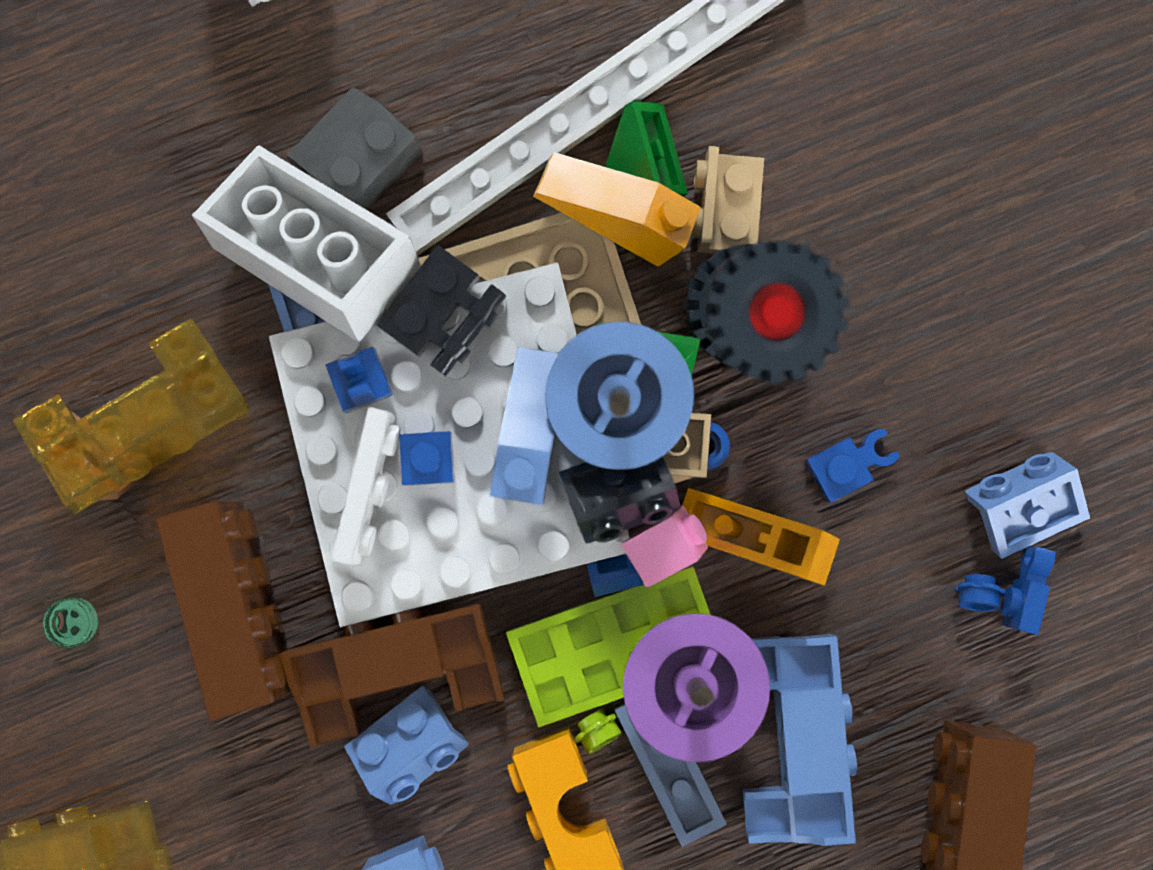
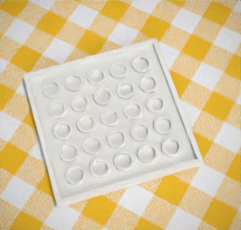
(442, 536)

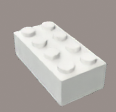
(308, 242)

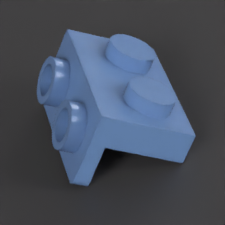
(405, 747)

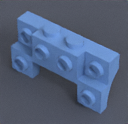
(812, 746)

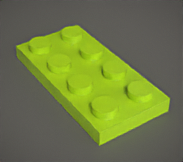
(582, 653)

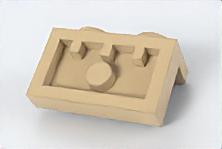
(728, 201)

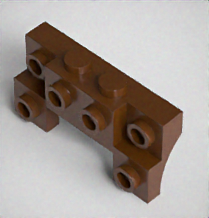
(390, 656)

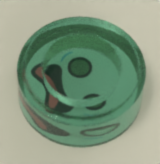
(70, 622)

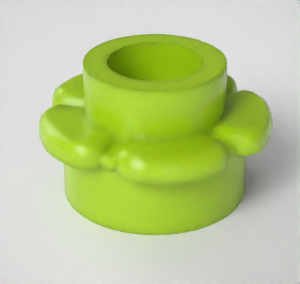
(597, 731)

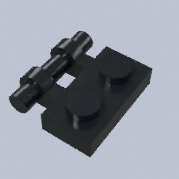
(430, 301)

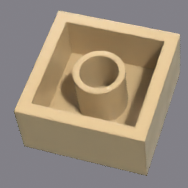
(690, 453)

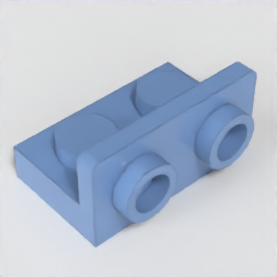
(1029, 503)

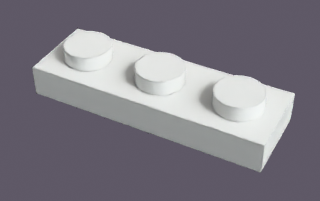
(366, 487)

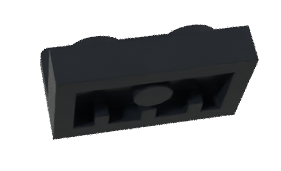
(618, 499)

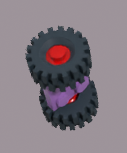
(767, 309)

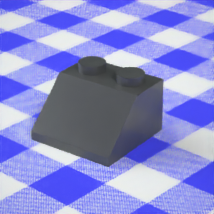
(357, 149)

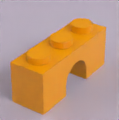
(545, 772)

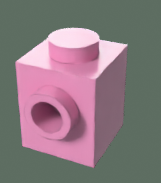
(666, 546)

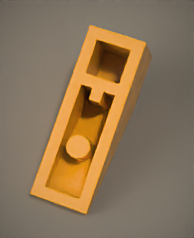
(619, 206)
(764, 537)

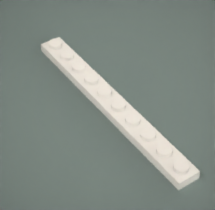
(571, 117)

